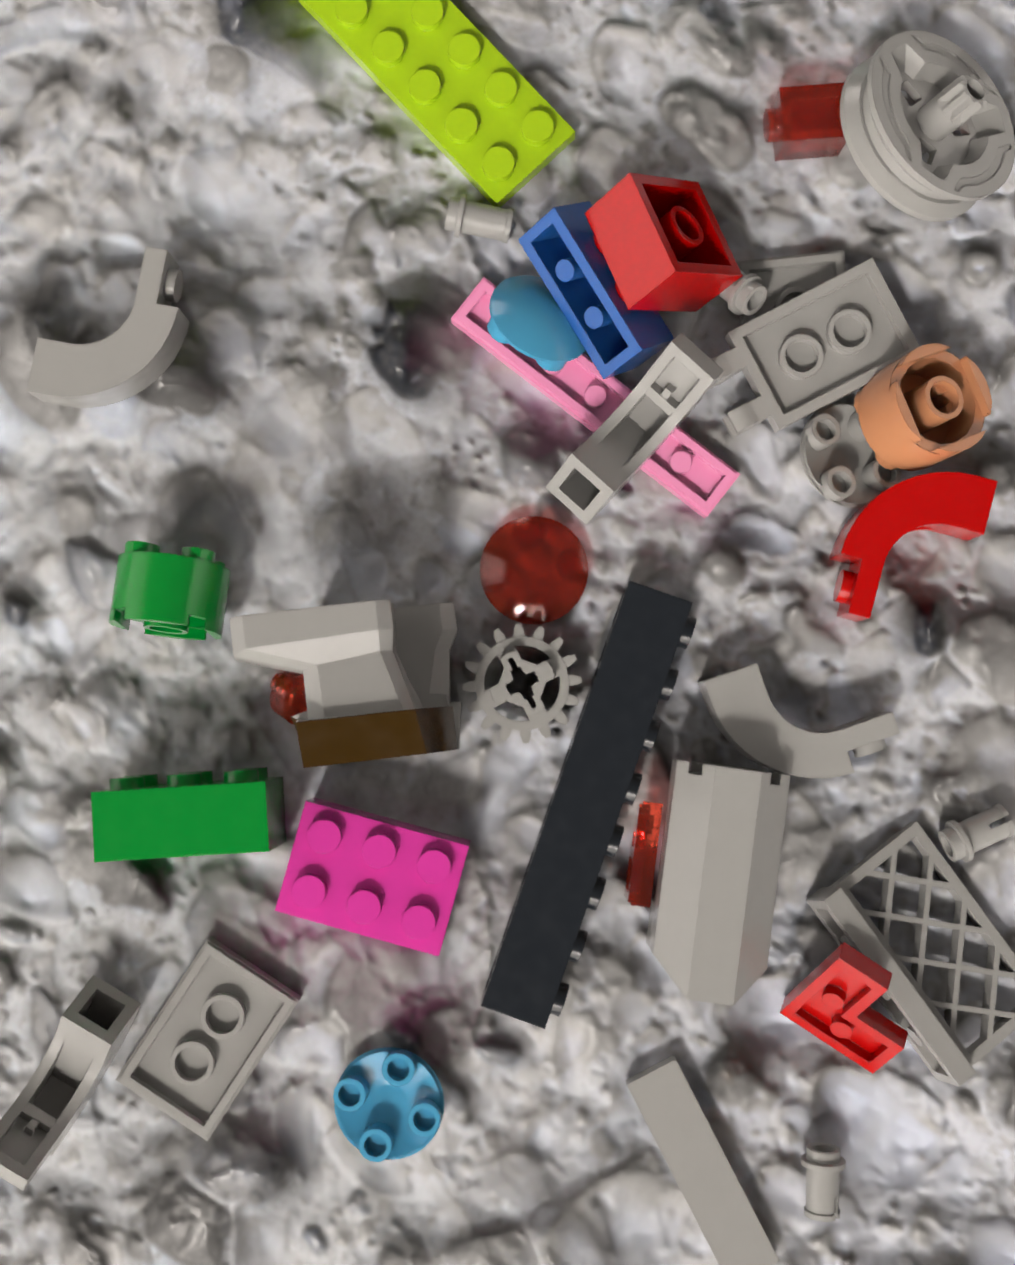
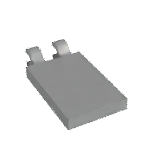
(815, 348)

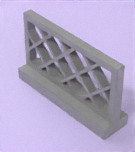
(905, 1000)

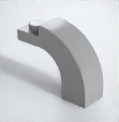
(125, 360)
(635, 429)
(757, 730)
(65, 1079)

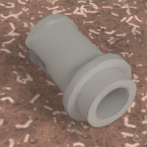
(478, 219)
(745, 294)
(974, 833)
(823, 1170)

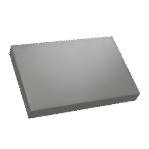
(208, 1038)

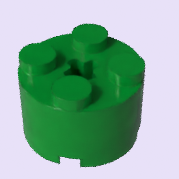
(170, 592)

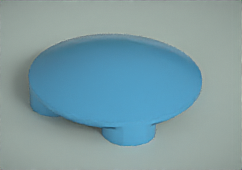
(532, 322)
(389, 1103)

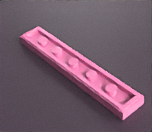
(678, 465)

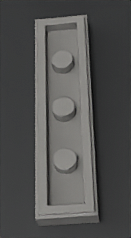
(700, 1166)

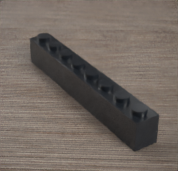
(586, 805)

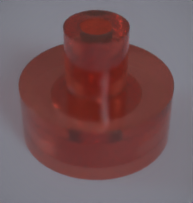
(288, 695)

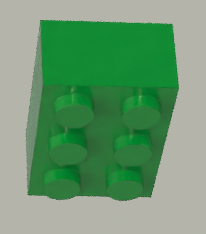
(188, 815)

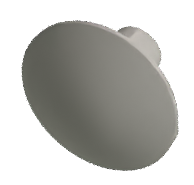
(840, 458)

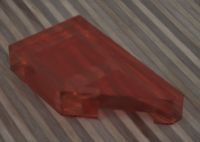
(643, 855)

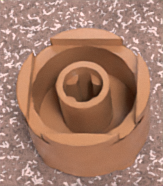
(923, 408)

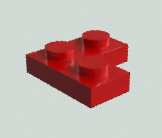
(837, 1009)

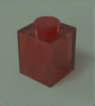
(805, 122)

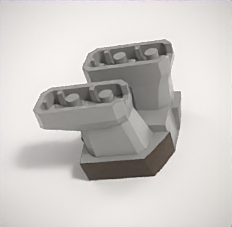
(369, 675)

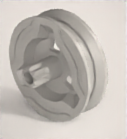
(892, 136)

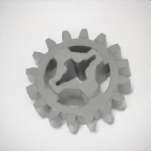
(545, 672)

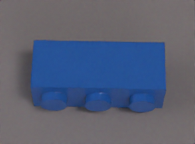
(585, 291)

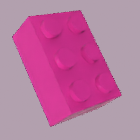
(373, 875)

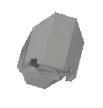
(717, 878)

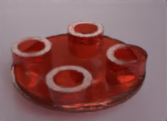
(534, 570)

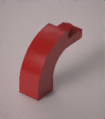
(934, 502)

